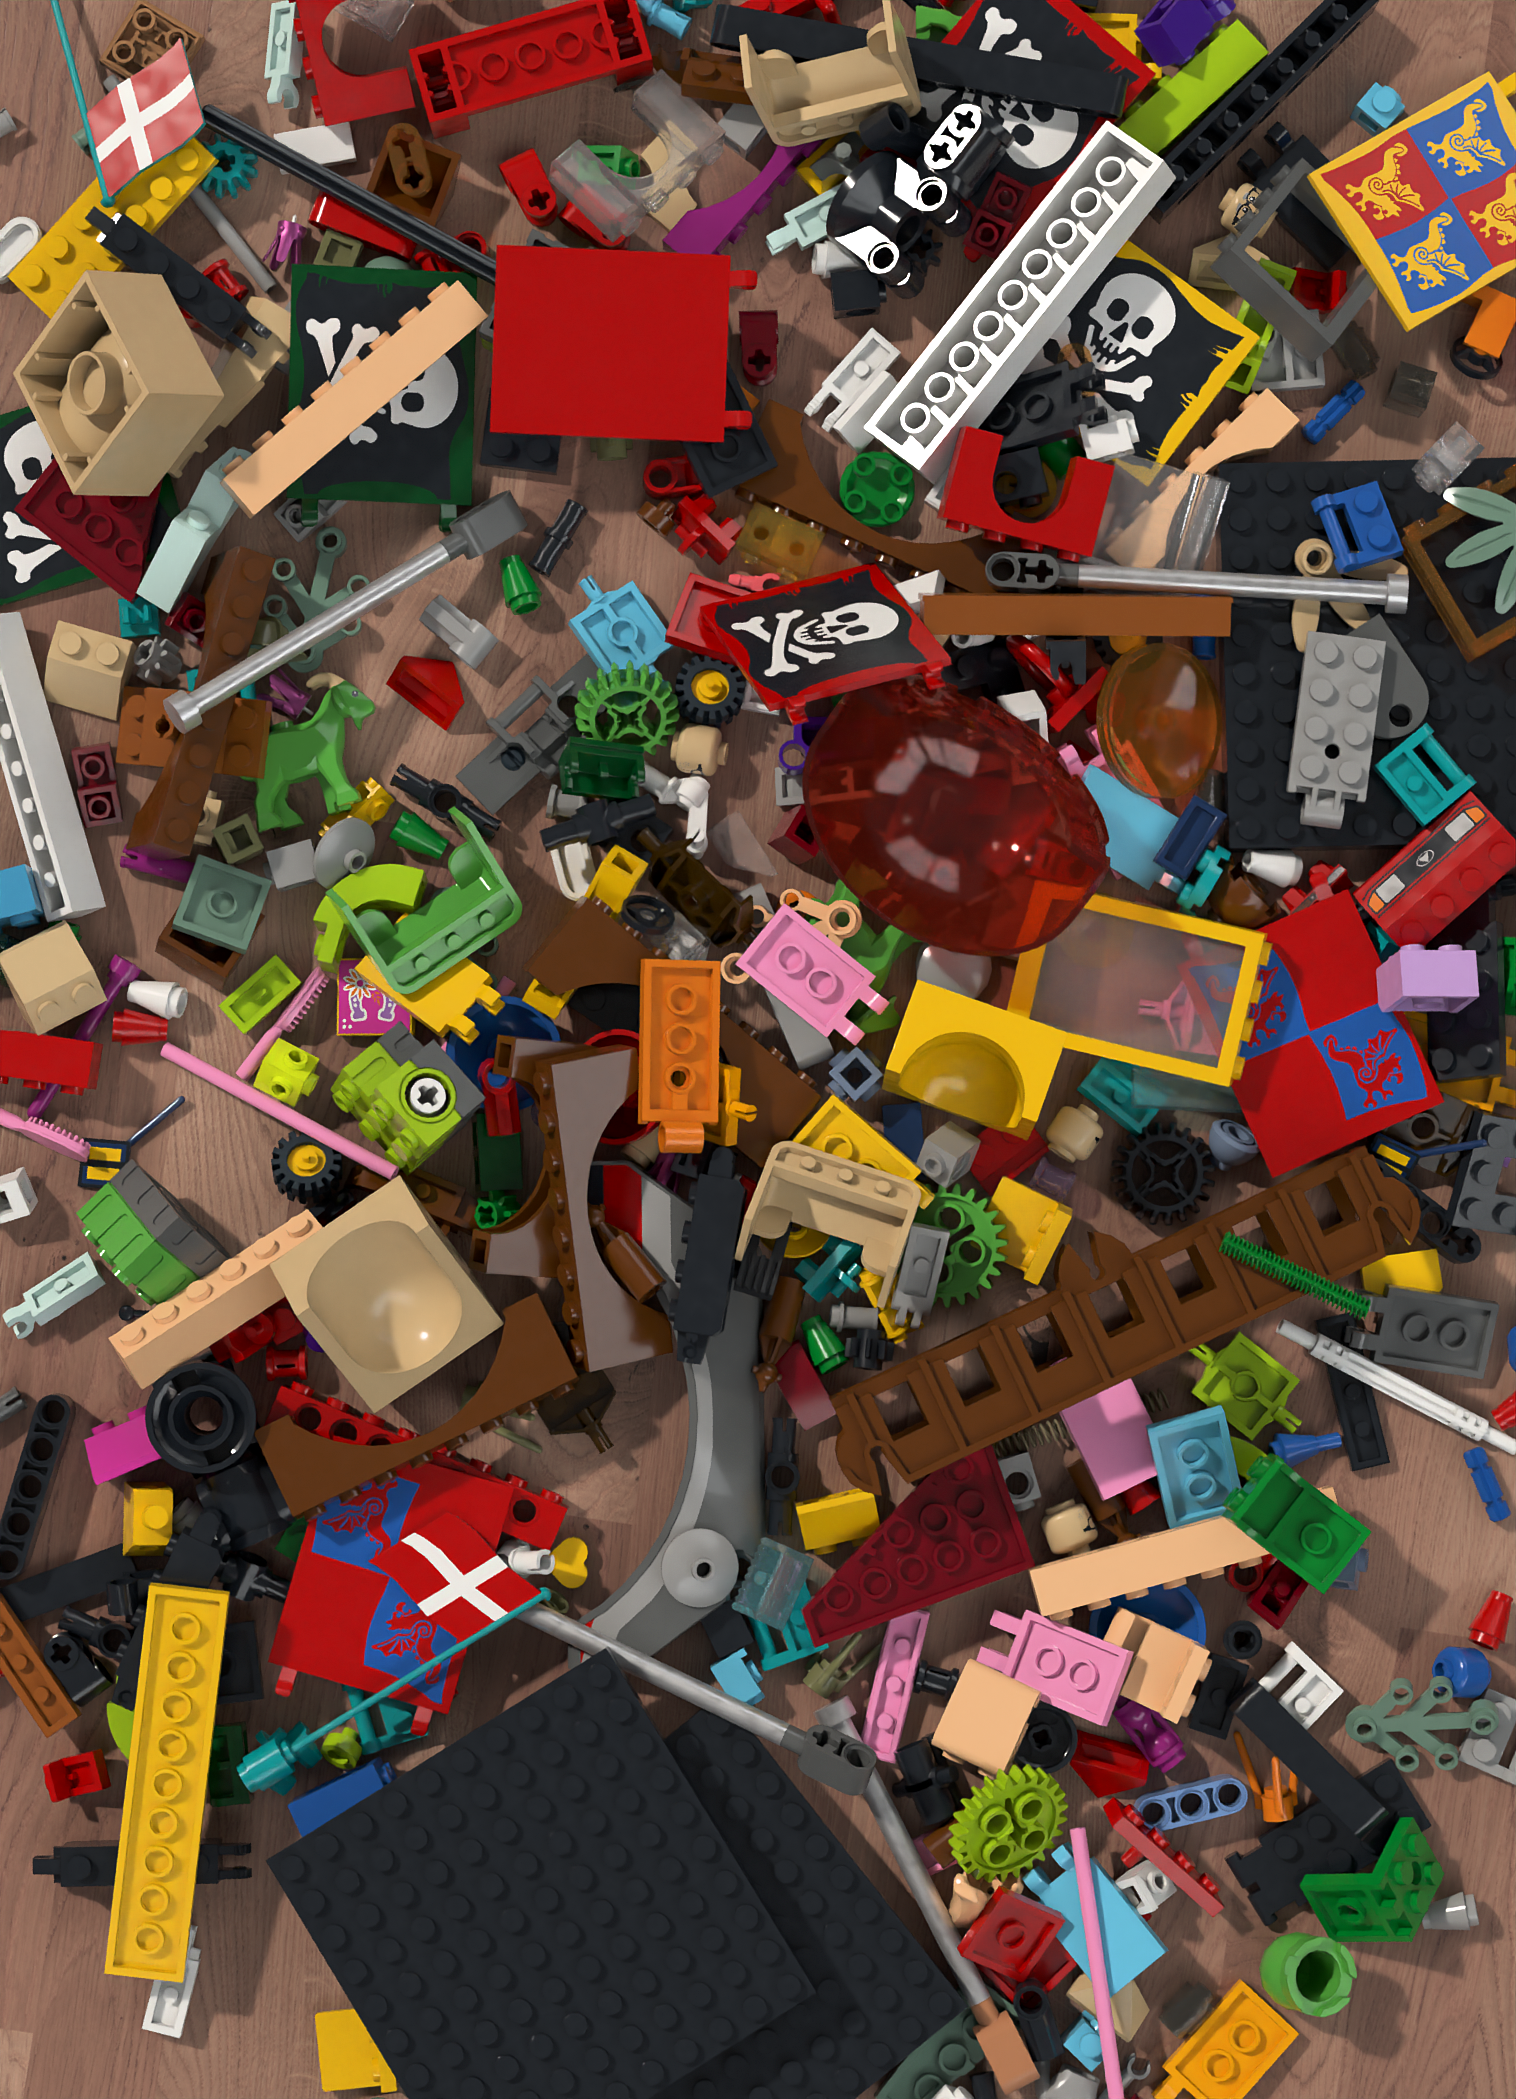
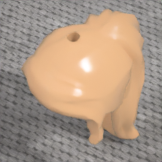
(972, 1896)

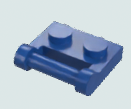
(1368, 522)

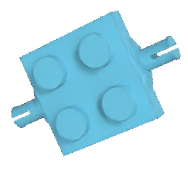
(619, 627)

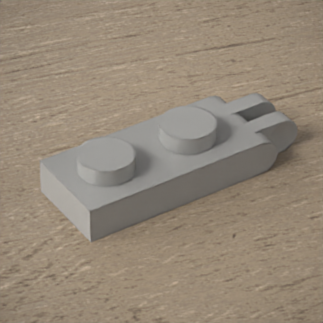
(919, 1273)

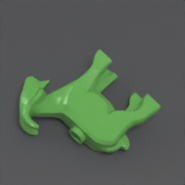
(874, 953)

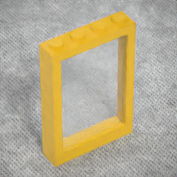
(1147, 988)

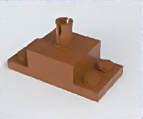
(149, 734)

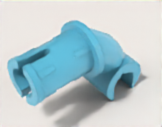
(665, 17)

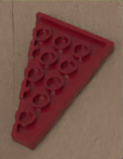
(98, 530)
(936, 1544)

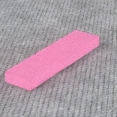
(894, 1683)

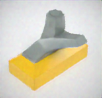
(832, 162)

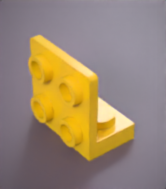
(1032, 1226)
(349, 2054)

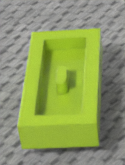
(260, 994)

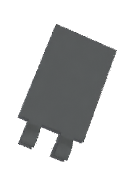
(1428, 1330)

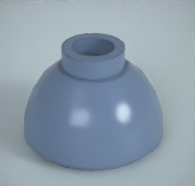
(1231, 1144)

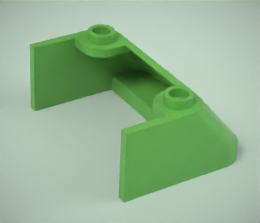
(444, 928)

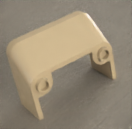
(831, 92)
(837, 1200)

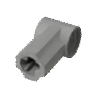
(465, 637)

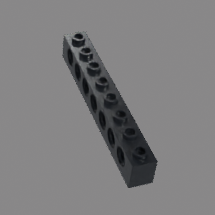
(1259, 96)

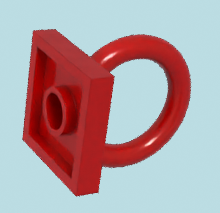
(1063, 693)

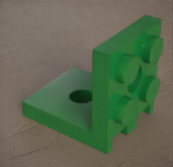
(1388, 1900)

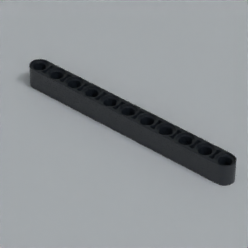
(933, 62)

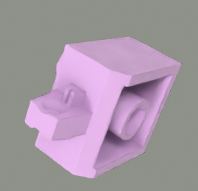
(1428, 979)

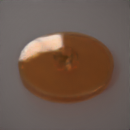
(1159, 720)

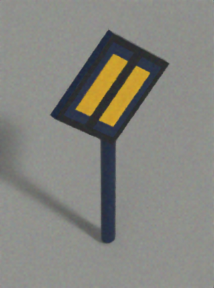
(110, 1156)
(1404, 1159)

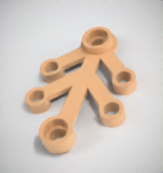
(827, 926)

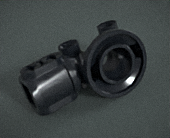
(889, 201)
(225, 1458)

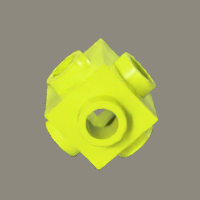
(287, 1073)

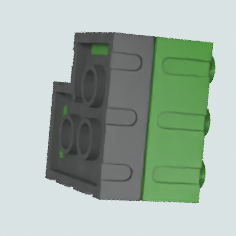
(149, 1235)

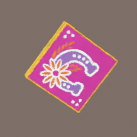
(363, 1008)

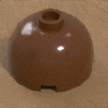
(1240, 898)

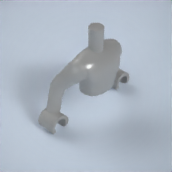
(1078, 2084)

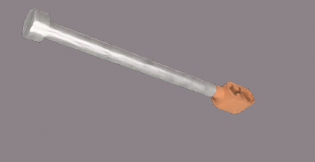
(994, 2029)

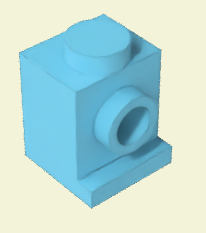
(1378, 109)
(738, 1677)
(1084, 2040)

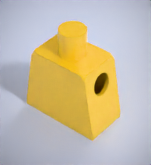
(147, 1518)

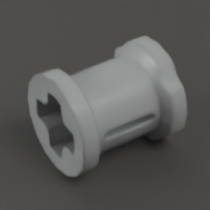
(563, 804)

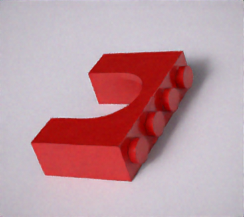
(340, 93)
(971, 503)

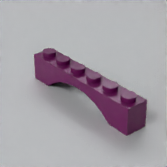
(715, 226)

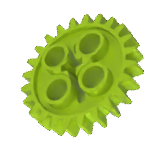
(1008, 1823)

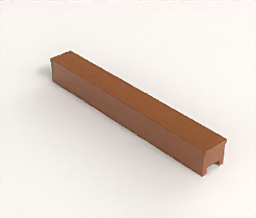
(1076, 614)

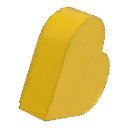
(569, 1562)

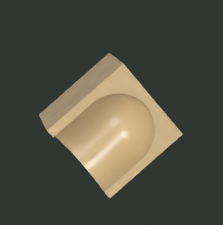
(117, 383)
(386, 1294)

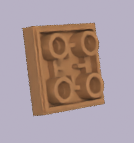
(145, 38)

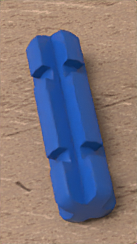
(1333, 412)
(1487, 1484)

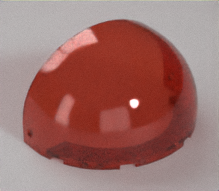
(952, 818)

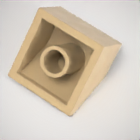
(88, 670)
(51, 978)

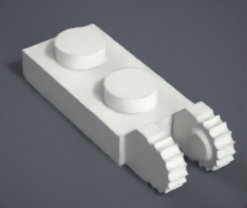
(854, 375)

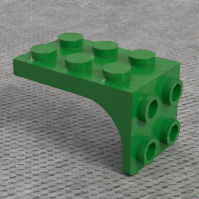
(1295, 1522)

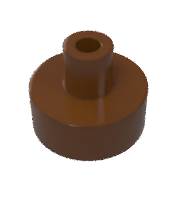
(658, 516)

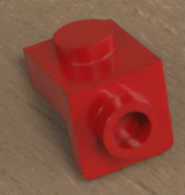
(1319, 289)
(76, 1775)

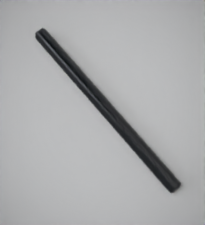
(350, 193)

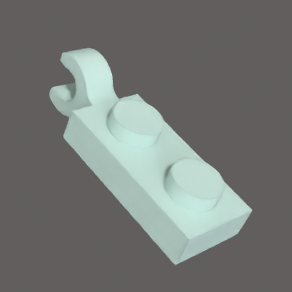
(283, 55)
(804, 224)
(55, 1295)

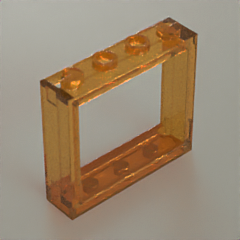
(1434, 586)

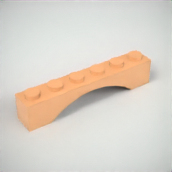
(1253, 433)

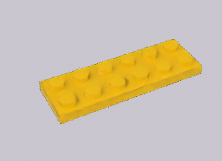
(71, 244)

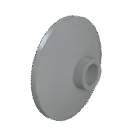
(343, 851)
(681, 1563)

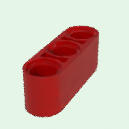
(341, 218)

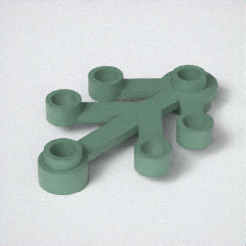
(316, 602)
(1416, 1722)

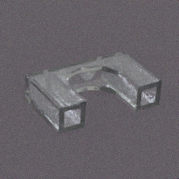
(619, 201)

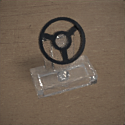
(664, 927)

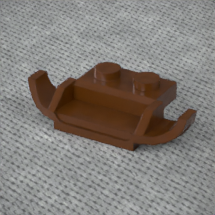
(703, 74)
(445, 1201)

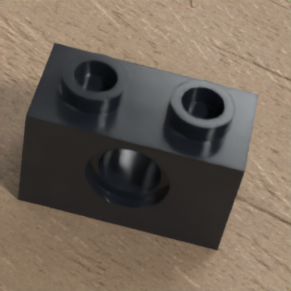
(1030, 475)

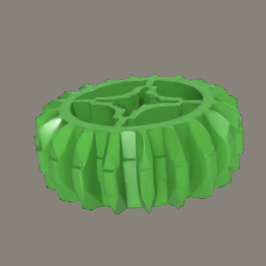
(626, 692)

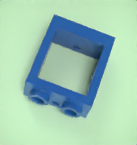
(338, 1794)

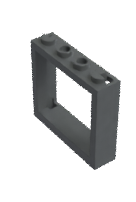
(1269, 296)

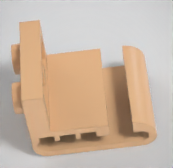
(1162, 1664)
(985, 1719)

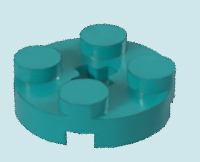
(1209, 873)

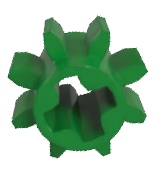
(495, 1208)

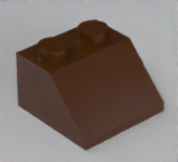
(201, 958)

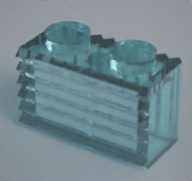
(772, 1583)

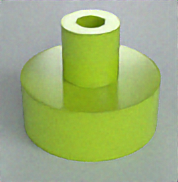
(342, 1749)

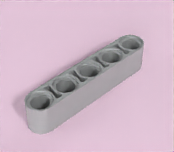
(804, 1041)

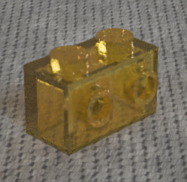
(779, 543)

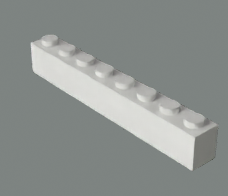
(41, 784)

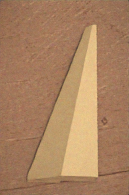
(239, 374)

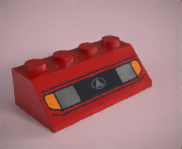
(1439, 872)

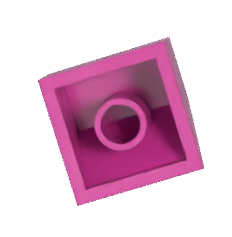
(120, 1448)

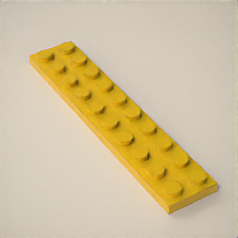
(167, 1782)

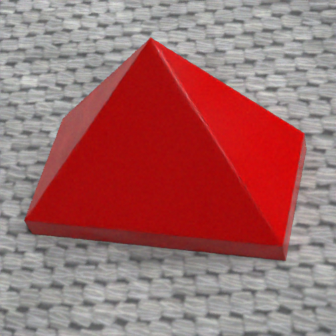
(429, 687)
(1108, 1764)

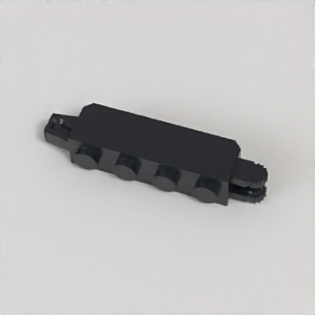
(189, 287)
(709, 1257)
(191, 1564)
(96, 1862)

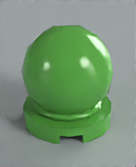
(1308, 1973)

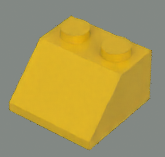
(837, 1519)

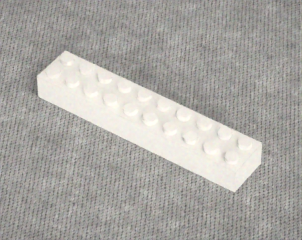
(1021, 300)

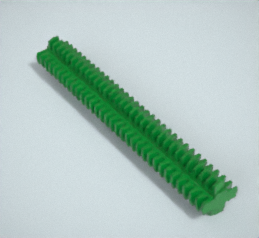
(1296, 1275)

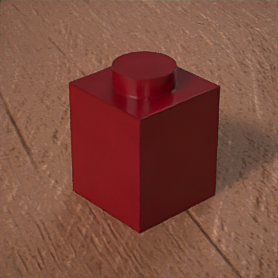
(794, 836)

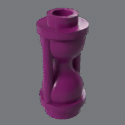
(1160, 1745)

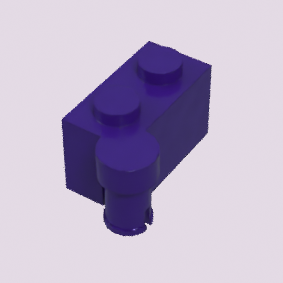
(1178, 26)

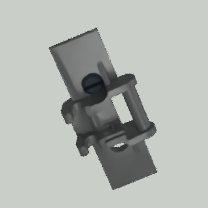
(514, 761)

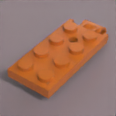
(682, 1035)

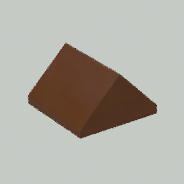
(444, 170)

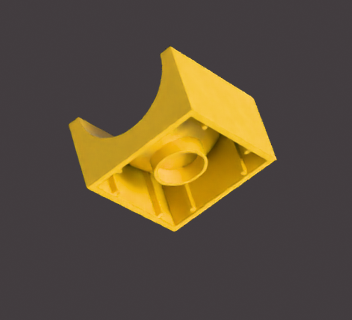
(973, 1060)

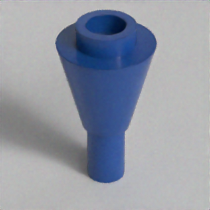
(1298, 1448)

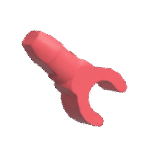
(751, 583)

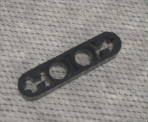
(1447, 1247)

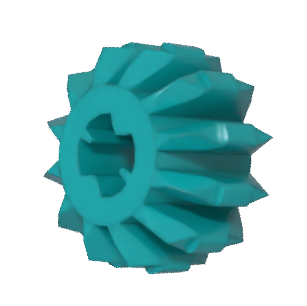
(240, 163)

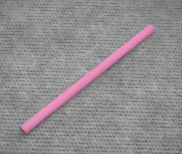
(279, 1111)
(1097, 1963)

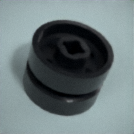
(1057, 1749)

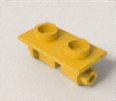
(371, 809)
(872, 1285)

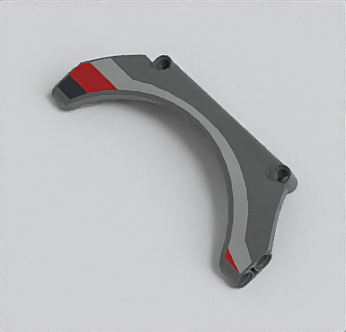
(726, 1442)

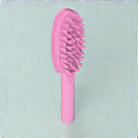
(285, 1021)
(47, 1135)

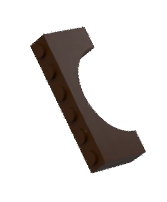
(525, 1240)

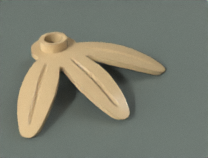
(1306, 613)

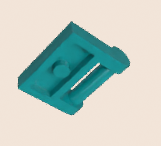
(1413, 780)
(794, 1633)
(396, 1716)

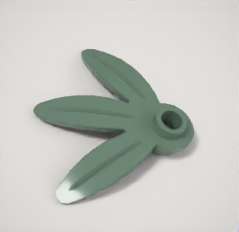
(1489, 542)

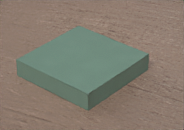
(221, 904)

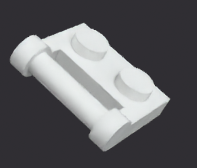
(1311, 1691)

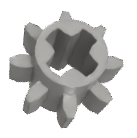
(157, 661)

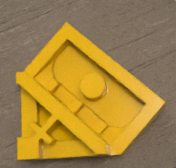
(1409, 1269)

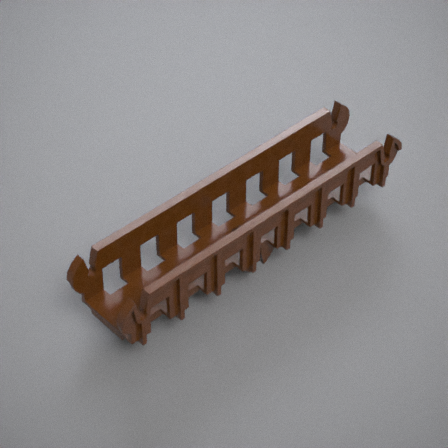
(1159, 1328)

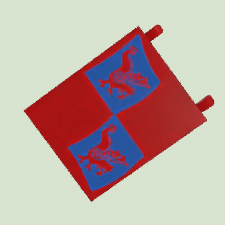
(1320, 1048)
(356, 1620)

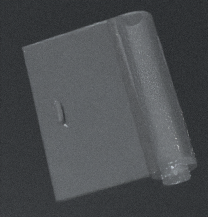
(1163, 518)

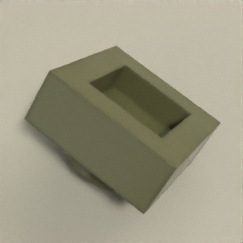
(338, 250)

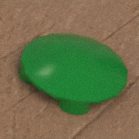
(877, 489)

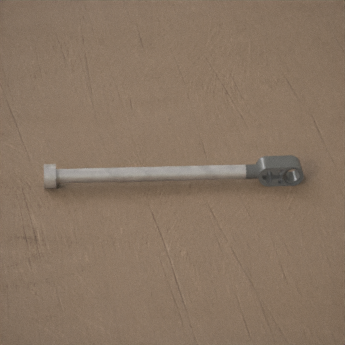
(471, 535)
(1390, 593)
(822, 1751)

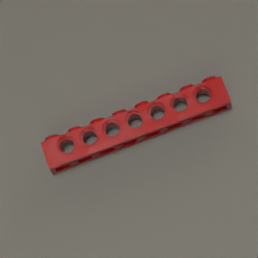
(539, 1531)

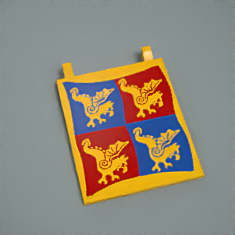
(1432, 200)

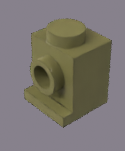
(238, 841)

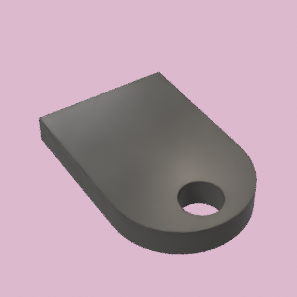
(1399, 682)

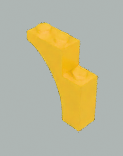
(612, 884)

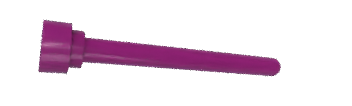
(120, 974)

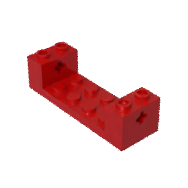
(529, 59)

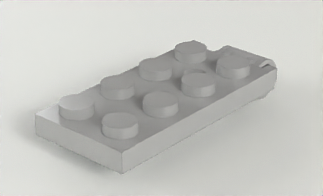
(1337, 709)

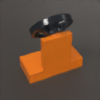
(1486, 334)

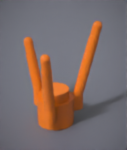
(1276, 1801)

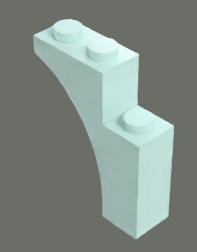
(190, 537)

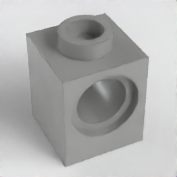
(742, 128)
(291, 865)
(948, 1154)
(1021, 1463)

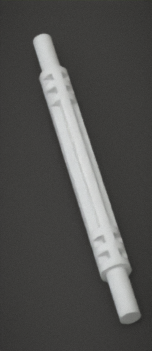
(1397, 1386)

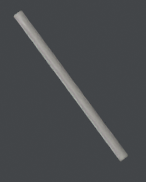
(222, 226)

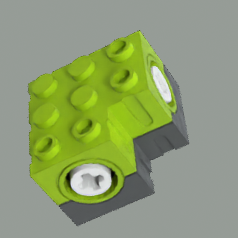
(406, 1096)

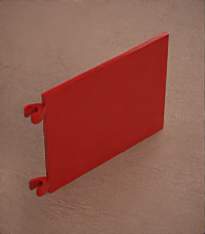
(613, 344)

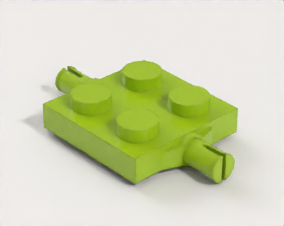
(1247, 1386)

